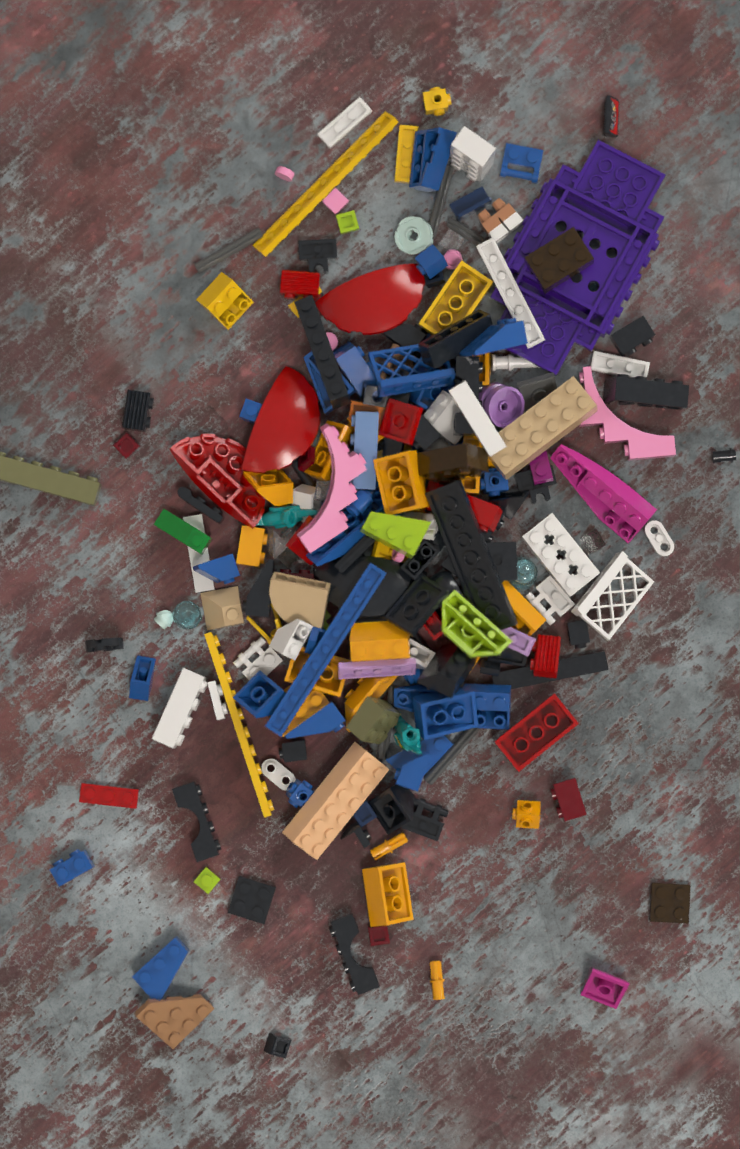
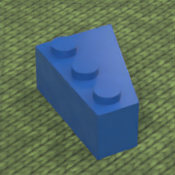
(355, 368)
(435, 747)

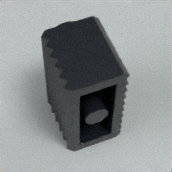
(137, 411)

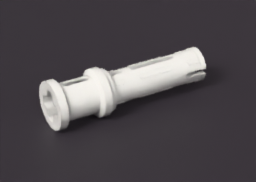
(509, 362)

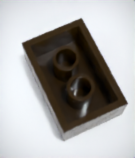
(559, 260)
(453, 463)

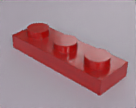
(109, 795)

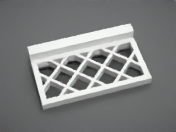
(604, 581)

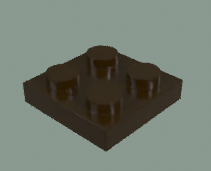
(670, 903)

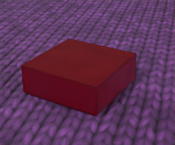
(126, 445)
(307, 459)
(378, 935)

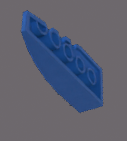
(351, 536)

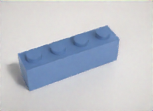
(365, 443)

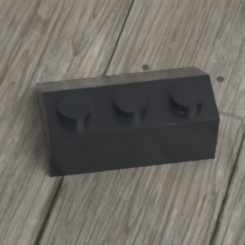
(447, 670)

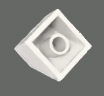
(441, 416)

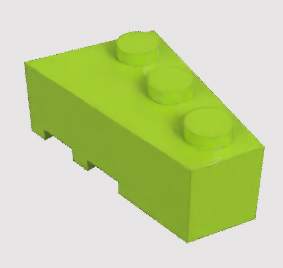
(396, 532)

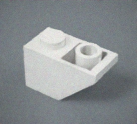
(290, 638)

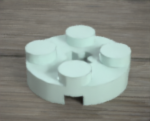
(404, 231)

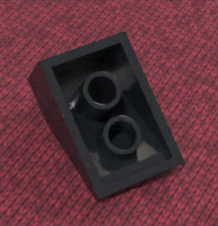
(258, 599)

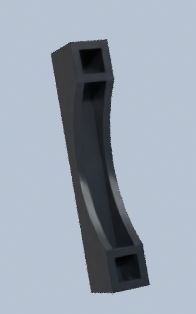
(322, 352)

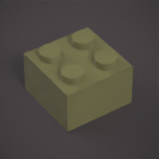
(373, 720)

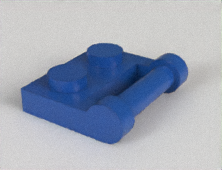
(522, 157)

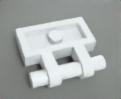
(554, 596)
(265, 662)

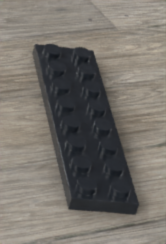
(470, 554)

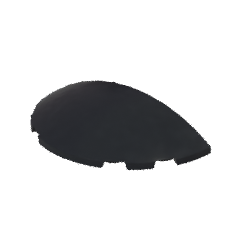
(342, 584)

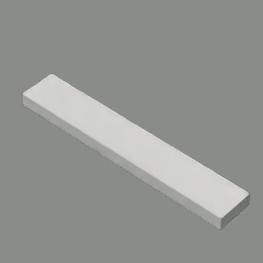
(509, 290)

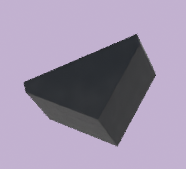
(510, 502)

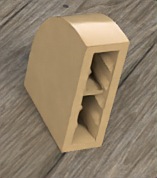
(299, 598)

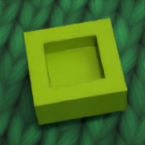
(347, 222)
(207, 880)

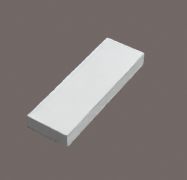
(344, 123)
(616, 365)

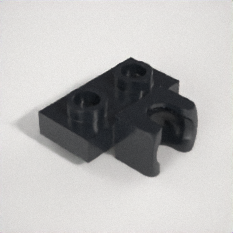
(317, 252)
(525, 482)

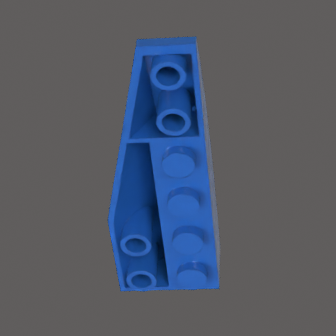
(492, 702)

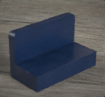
(470, 204)

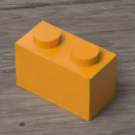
(251, 546)

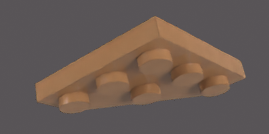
(174, 1017)

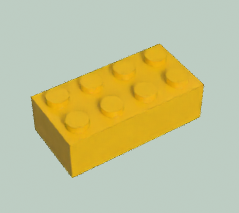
(456, 299)

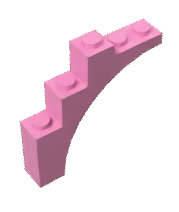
(613, 430)
(344, 468)

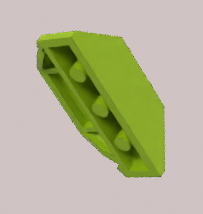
(470, 628)

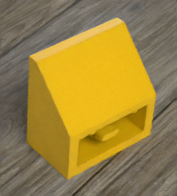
(224, 300)

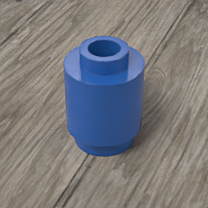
(360, 505)

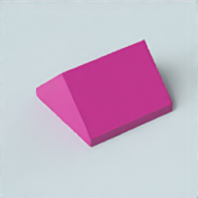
(604, 988)

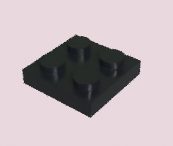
(251, 899)

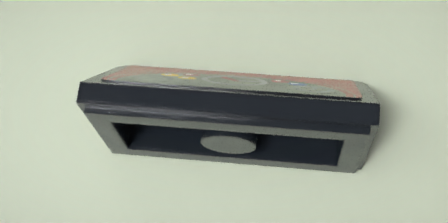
(611, 117)

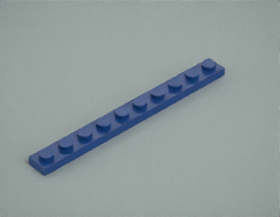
(325, 649)

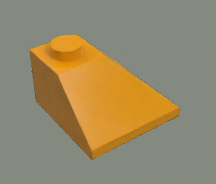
(273, 486)

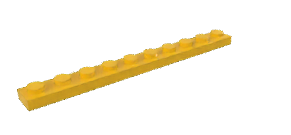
(325, 183)
(237, 716)

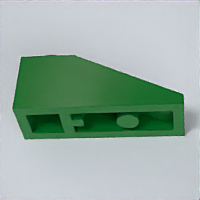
(183, 531)

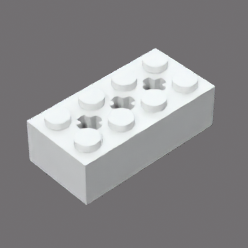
(471, 155)
(561, 542)
(179, 708)

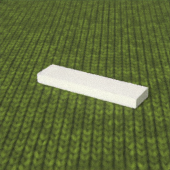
(477, 418)
(201, 583)

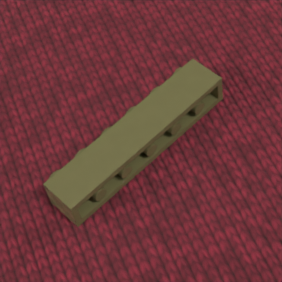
(49, 480)

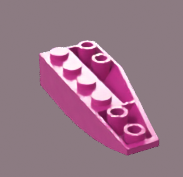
(604, 493)

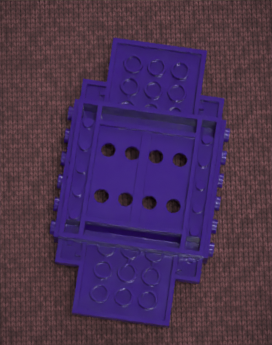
(606, 204)

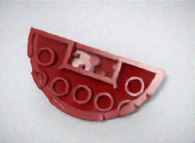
(374, 300)
(284, 424)
(217, 470)

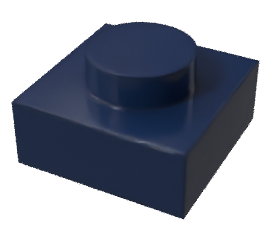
(364, 814)

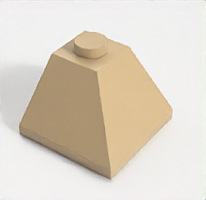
(222, 608)

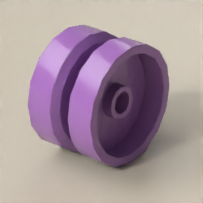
(501, 403)

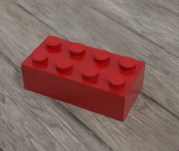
(536, 732)

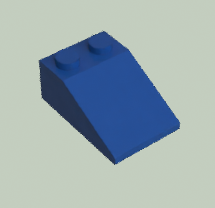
(496, 337)
(441, 715)
(321, 722)

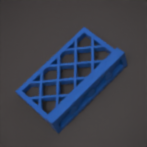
(415, 380)

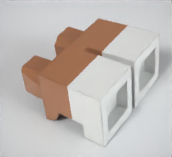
(502, 222)

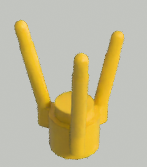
(278, 625)

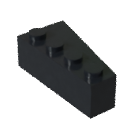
(646, 392)

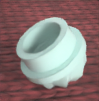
(164, 618)

